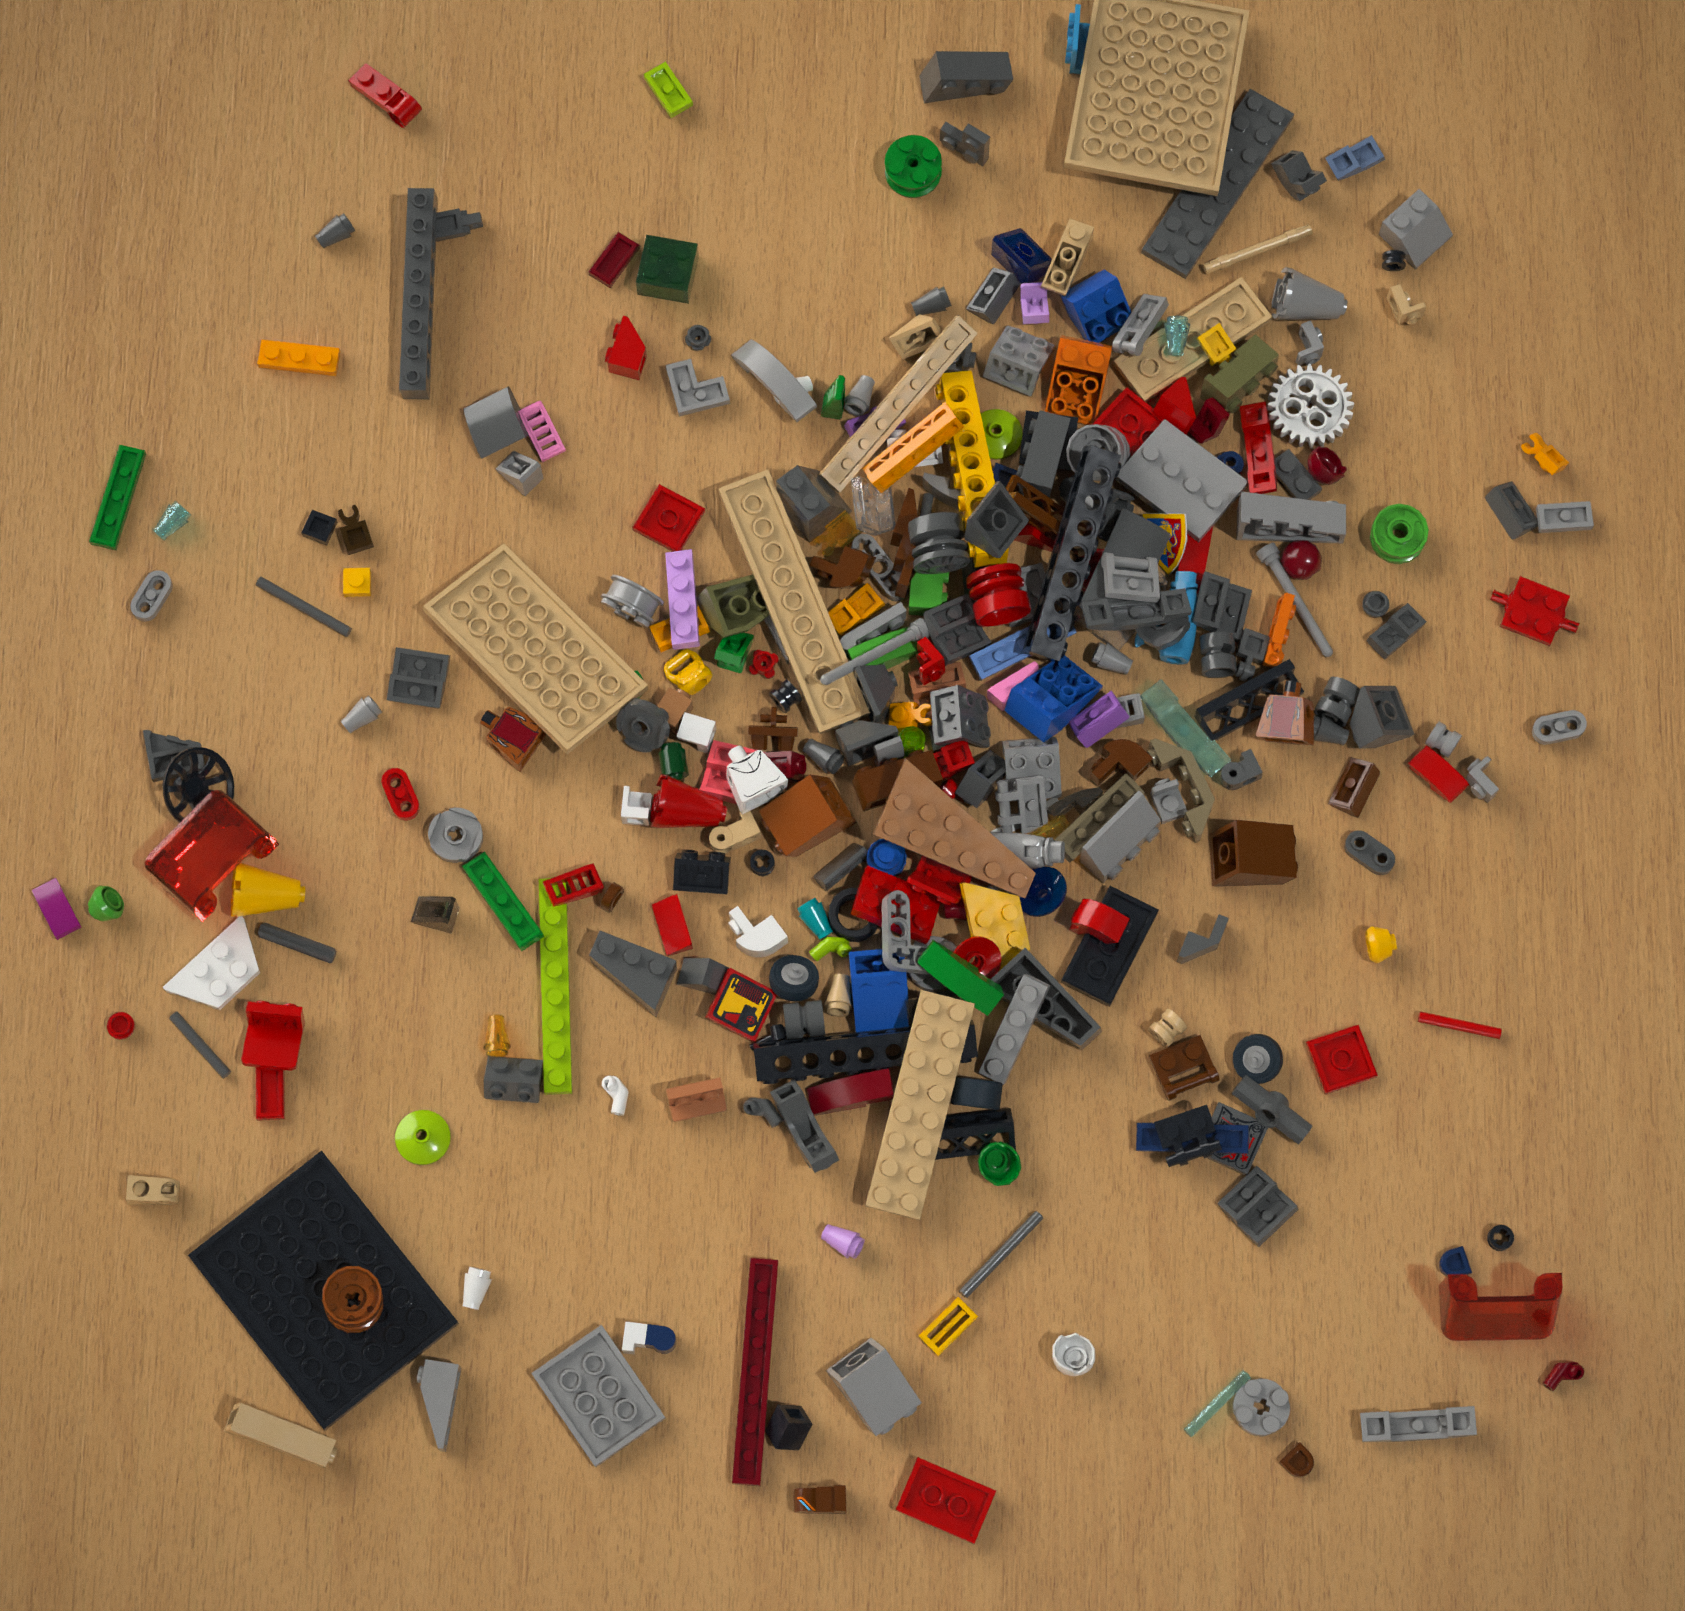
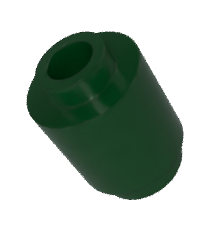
(673, 761)

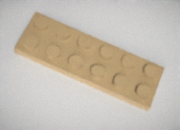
(1156, 371)

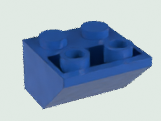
(1097, 306)

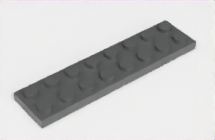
(1198, 216)

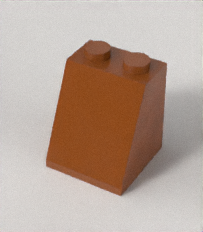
(806, 815)

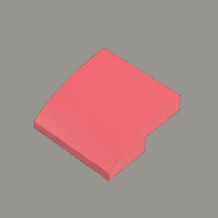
(715, 777)

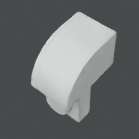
(758, 940)

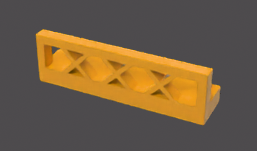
(916, 450)

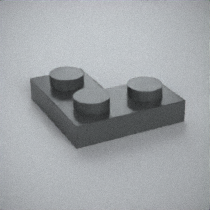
(969, 142)

